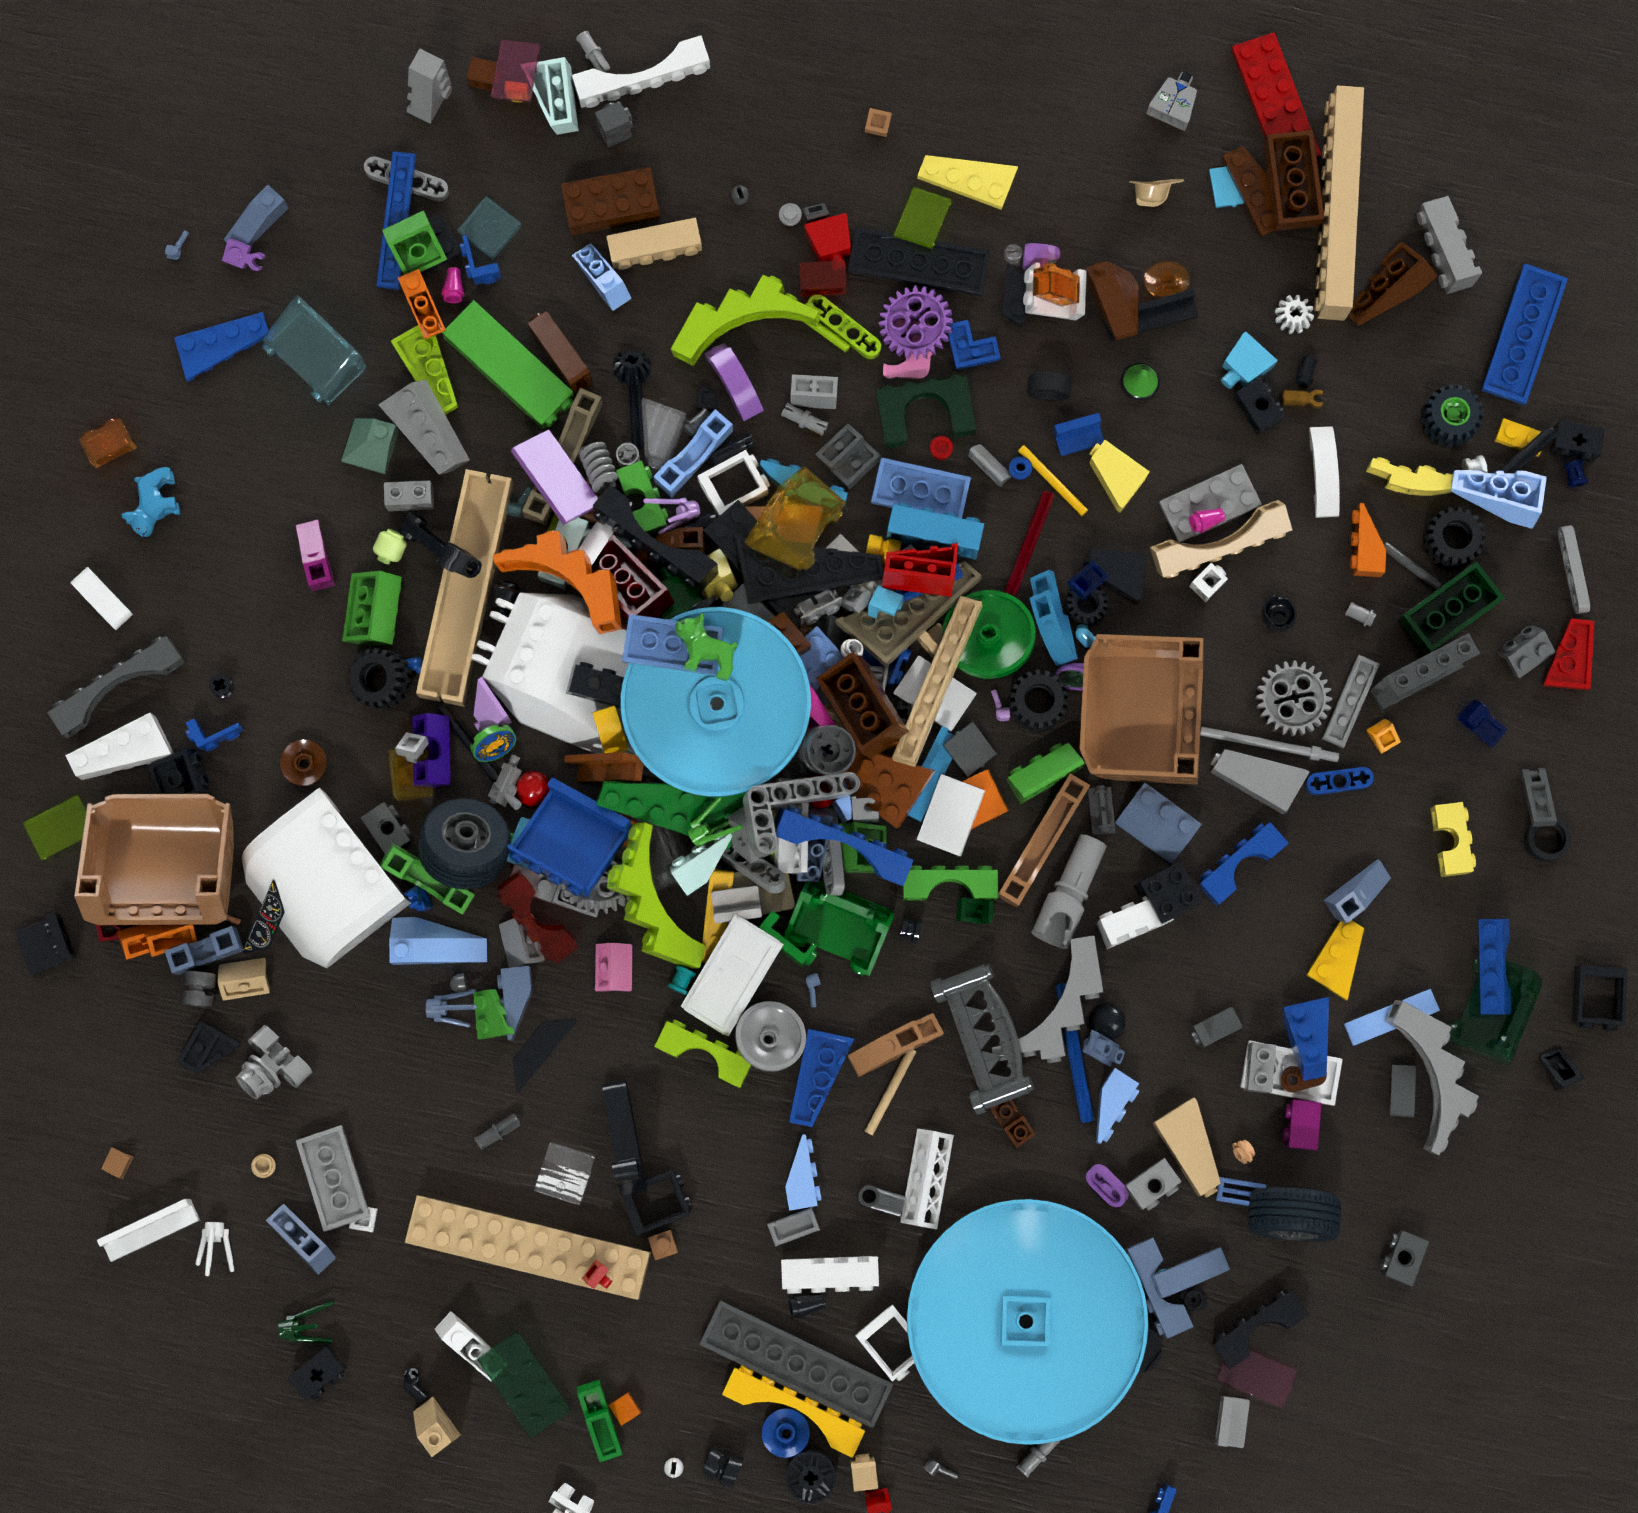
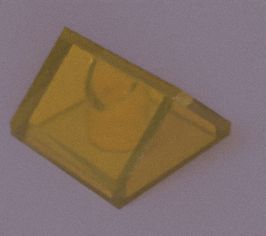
(402, 778)

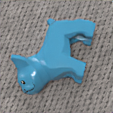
(151, 503)

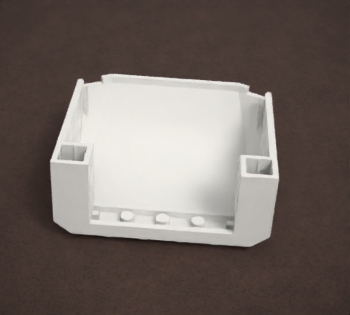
(325, 880)

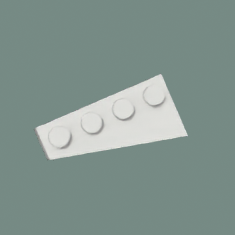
(124, 748)

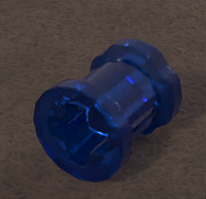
(1576, 466)

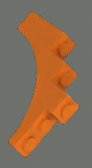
(551, 557)

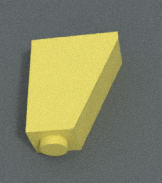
(1117, 473)

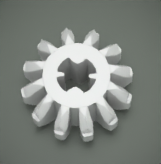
(1289, 307)

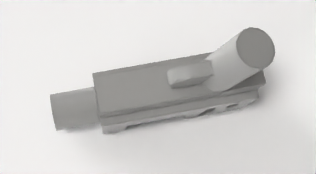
(504, 788)

